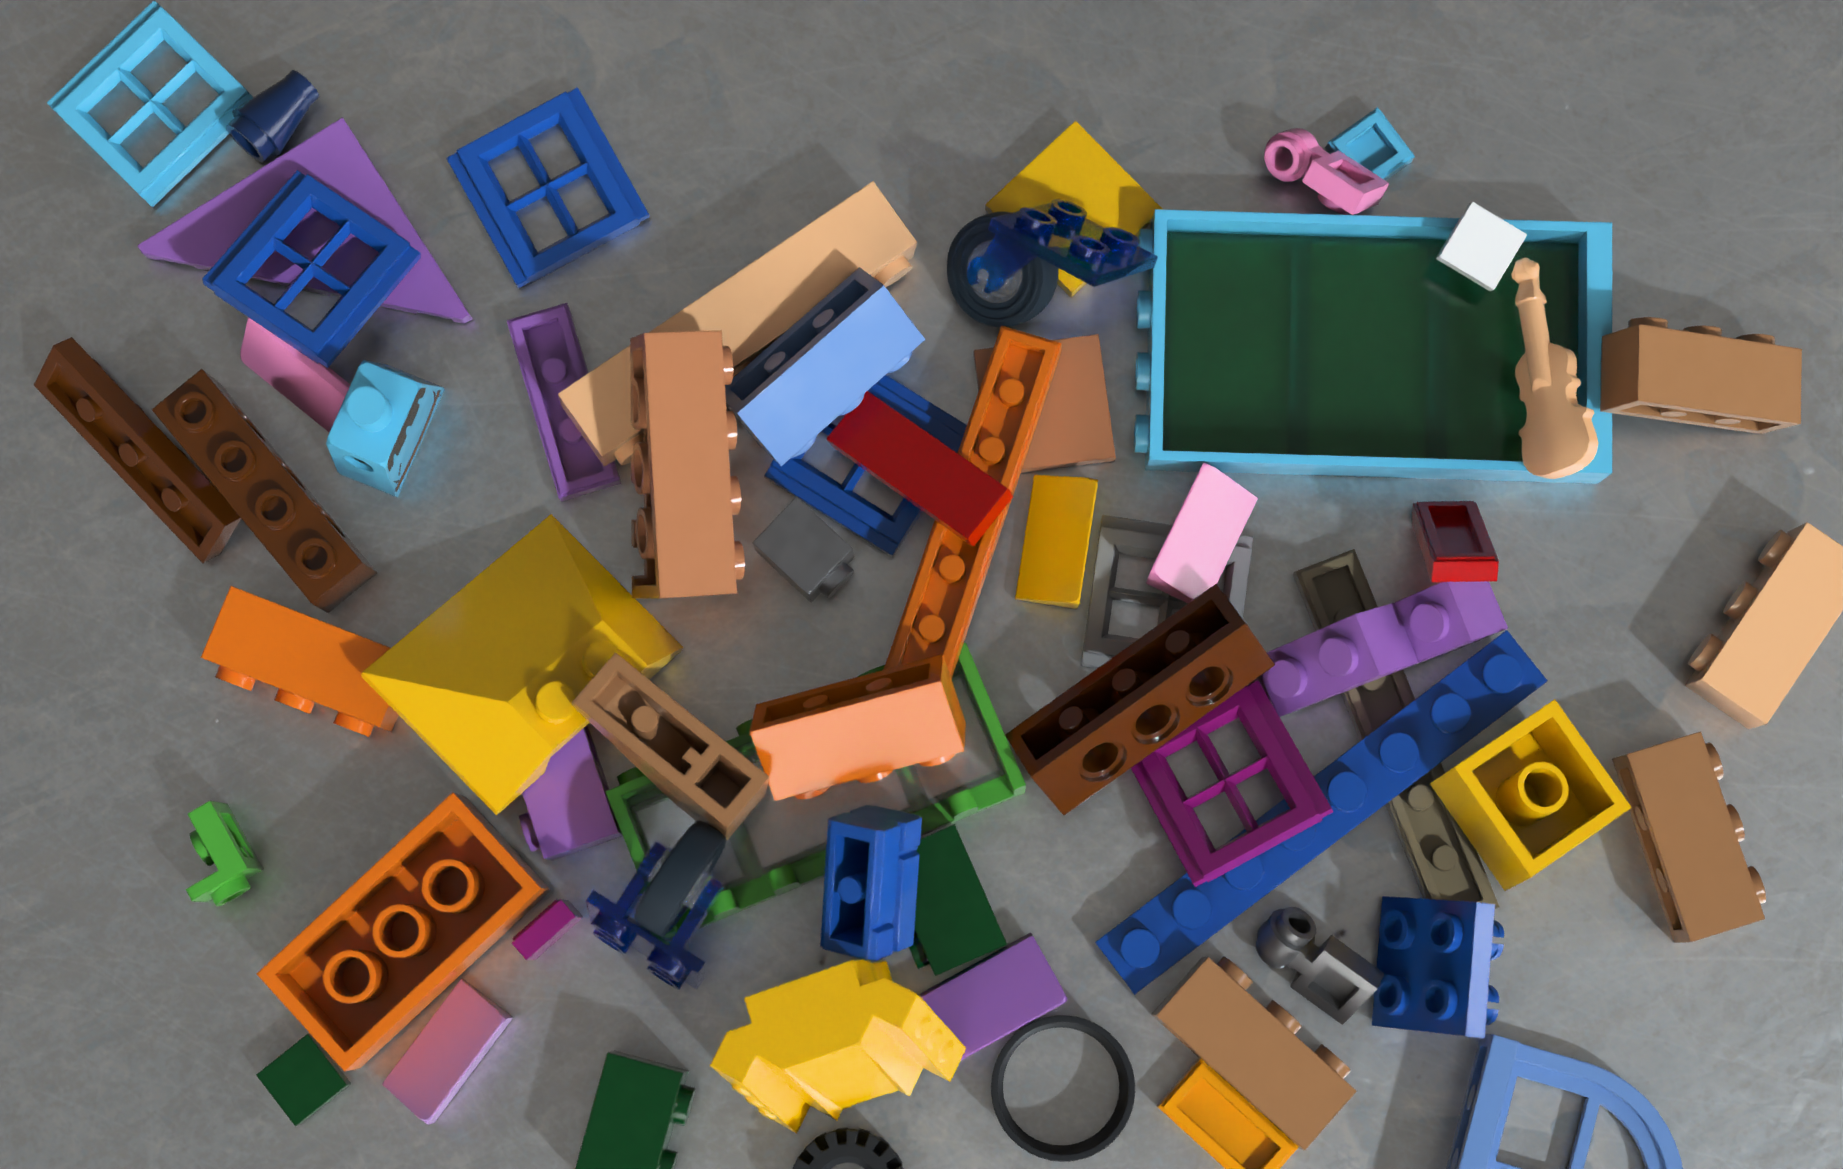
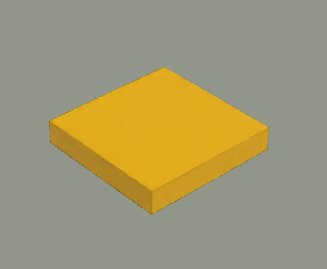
(1086, 175)

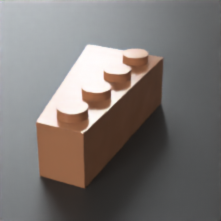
(684, 466)

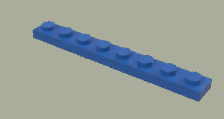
(1355, 789)

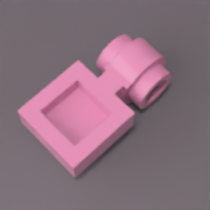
(1336, 177)

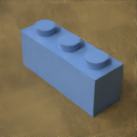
(822, 366)

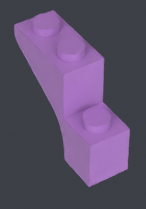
(1381, 643)

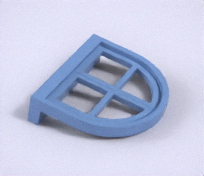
(1491, 1091)

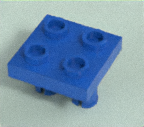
(1436, 966)

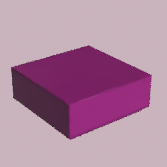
(546, 929)

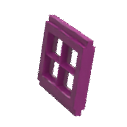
(1277, 755)

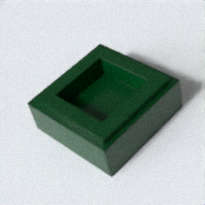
(303, 1079)

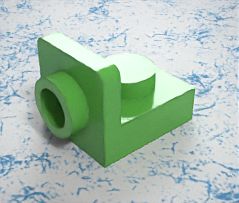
(222, 843)

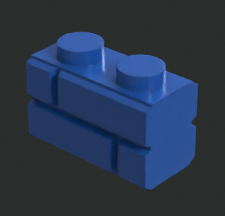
(870, 882)

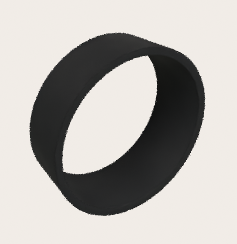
(1113, 1127)

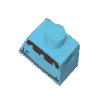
(382, 425)

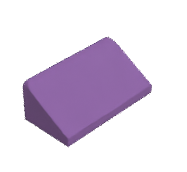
(996, 995)

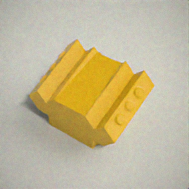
(834, 1043)

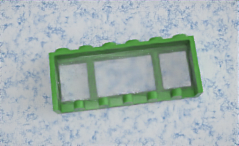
(786, 839)

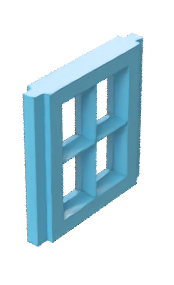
(115, 65)

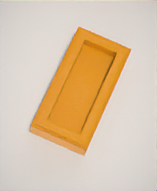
(1225, 1121)

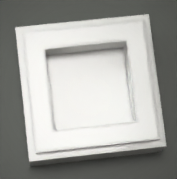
(1481, 246)

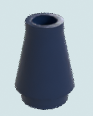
(270, 118)

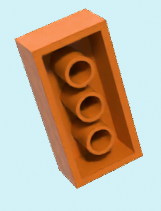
(403, 932)

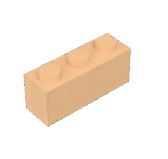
(1772, 627)

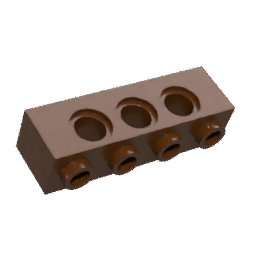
(264, 491)
(1139, 700)

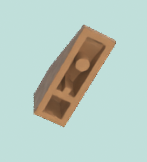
(672, 747)

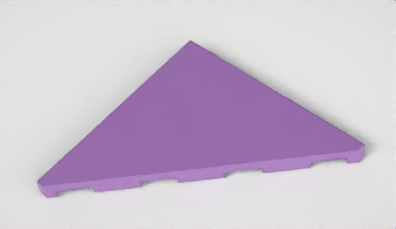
(341, 165)

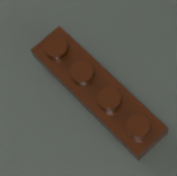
(137, 450)

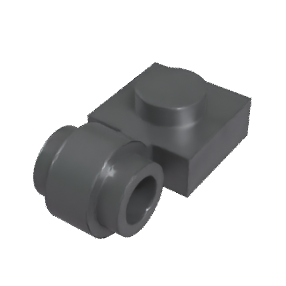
(1326, 975)

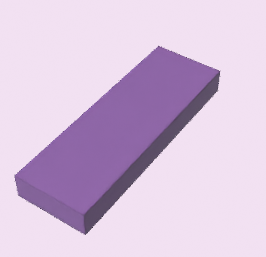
(549, 363)

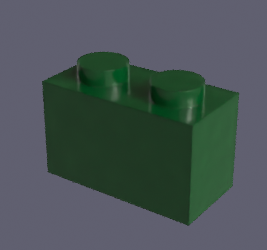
(951, 906)
(635, 1114)

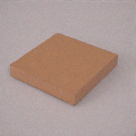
(1075, 414)

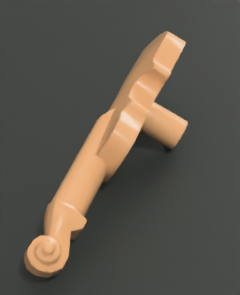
(1557, 430)

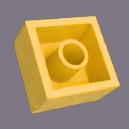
(1530, 796)

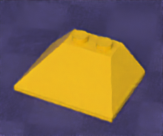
(507, 656)

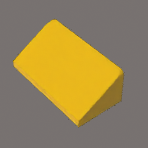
(1056, 540)

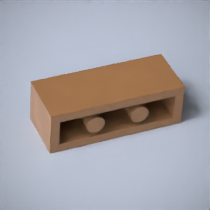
(1700, 377)
(1690, 838)
(1256, 1049)

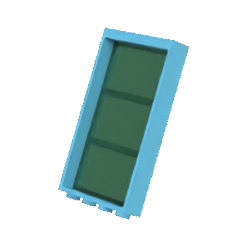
(1354, 346)

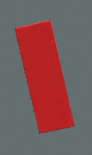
(920, 468)

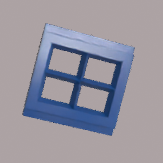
(499, 213)
(267, 235)
(850, 509)

